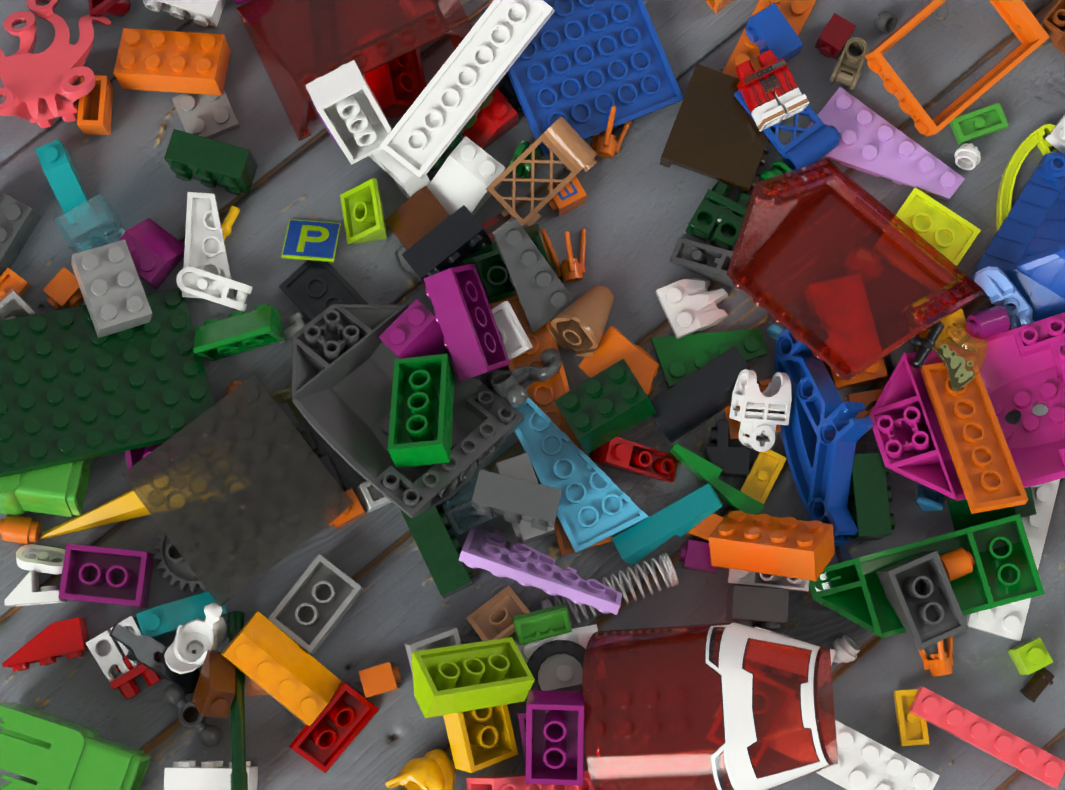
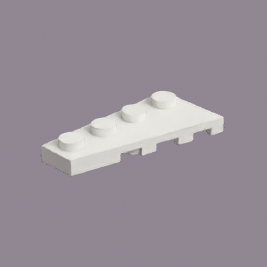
(204, 238)

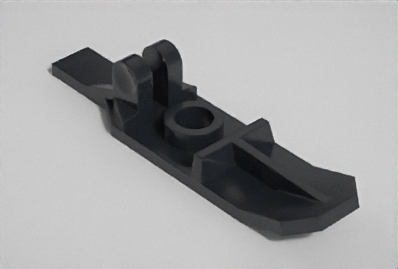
(143, 650)

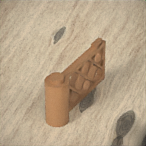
(571, 152)

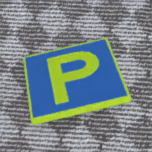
(311, 240)

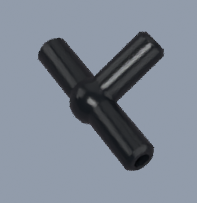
(925, 345)

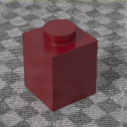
(835, 36)

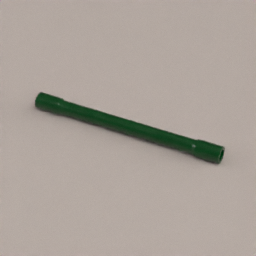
(238, 776)

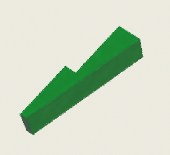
(709, 473)

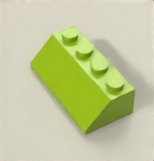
(470, 677)

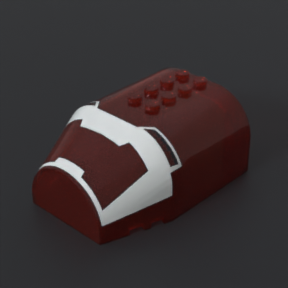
(706, 708)

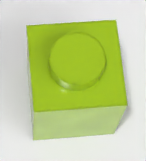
(1030, 656)

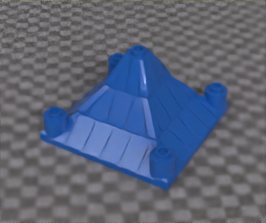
(1032, 240)

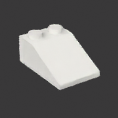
(465, 178)

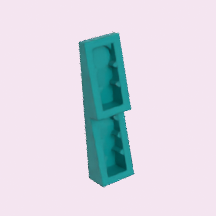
(673, 520)

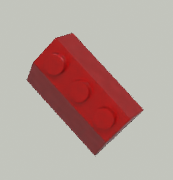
(397, 83)
(492, 121)

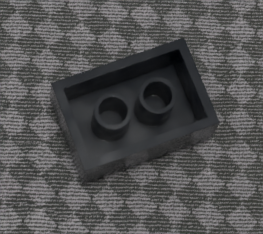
(447, 244)

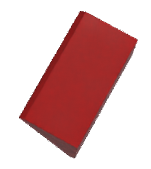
(334, 727)

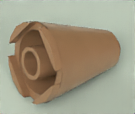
(583, 321)

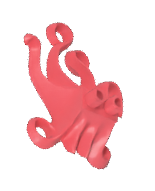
(46, 82)

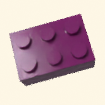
(106, 575)
(555, 737)

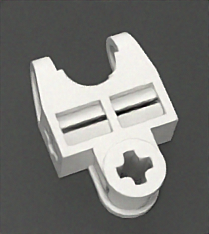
(754, 408)

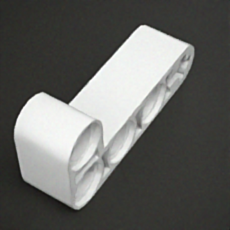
(403, 177)

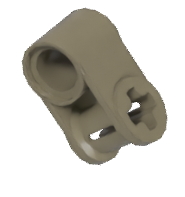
(848, 66)

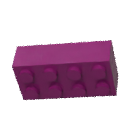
(466, 321)

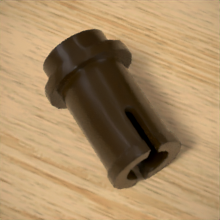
(1037, 684)

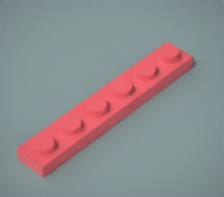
(987, 737)

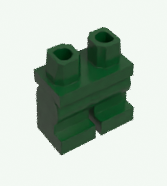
(722, 213)

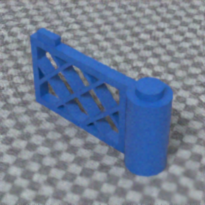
(808, 146)

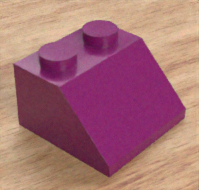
(153, 251)
(414, 333)

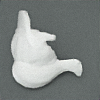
(196, 637)

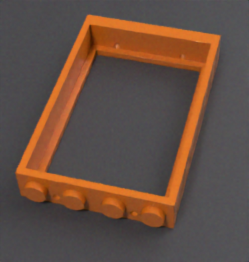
(1014, 14)

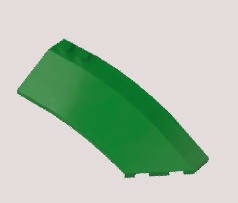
(1001, 575)

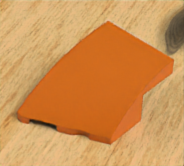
(615, 347)

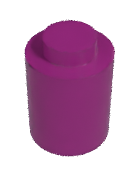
(988, 322)

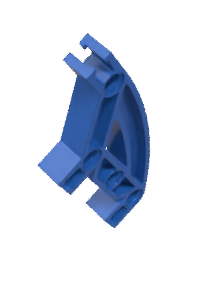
(819, 436)

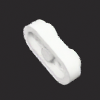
(41, 558)

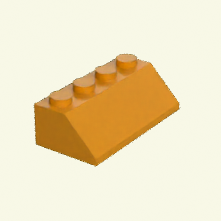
(282, 668)

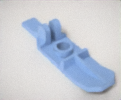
(1002, 292)

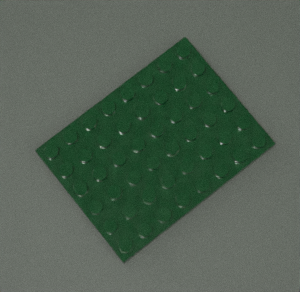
(94, 396)

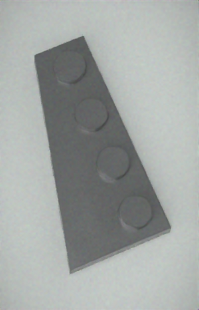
(534, 280)

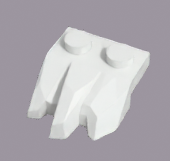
(691, 305)

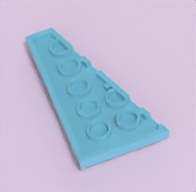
(590, 502)

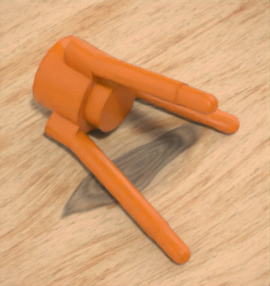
(606, 145)
(570, 269)
(941, 661)

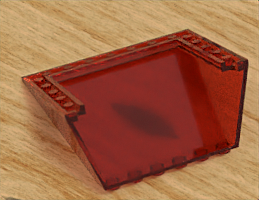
(317, 36)
(842, 269)

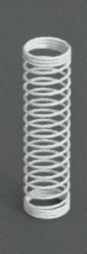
(666, 569)

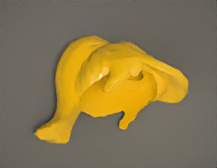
(429, 772)

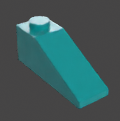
(61, 175)
(167, 617)

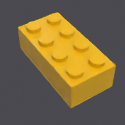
(480, 737)

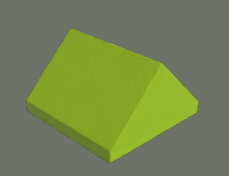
(363, 213)

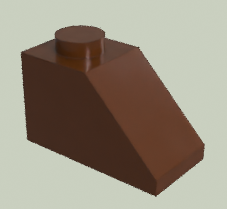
(215, 686)

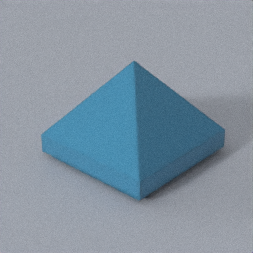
(929, 499)

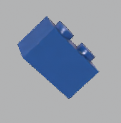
(772, 31)

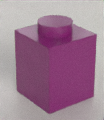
(697, 557)

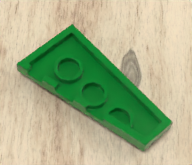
(690, 353)

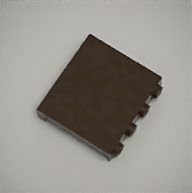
(716, 132)

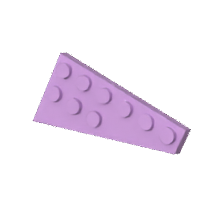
(882, 150)
(534, 569)

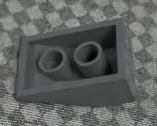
(923, 598)

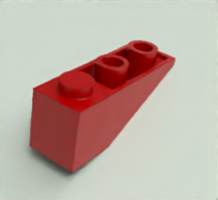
(636, 459)
(56, 640)

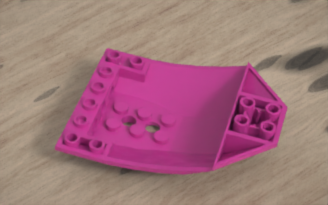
(1019, 372)

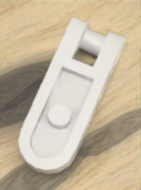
(212, 287)

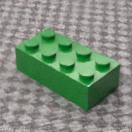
(421, 411)

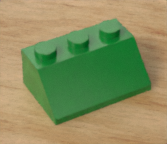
(238, 333)

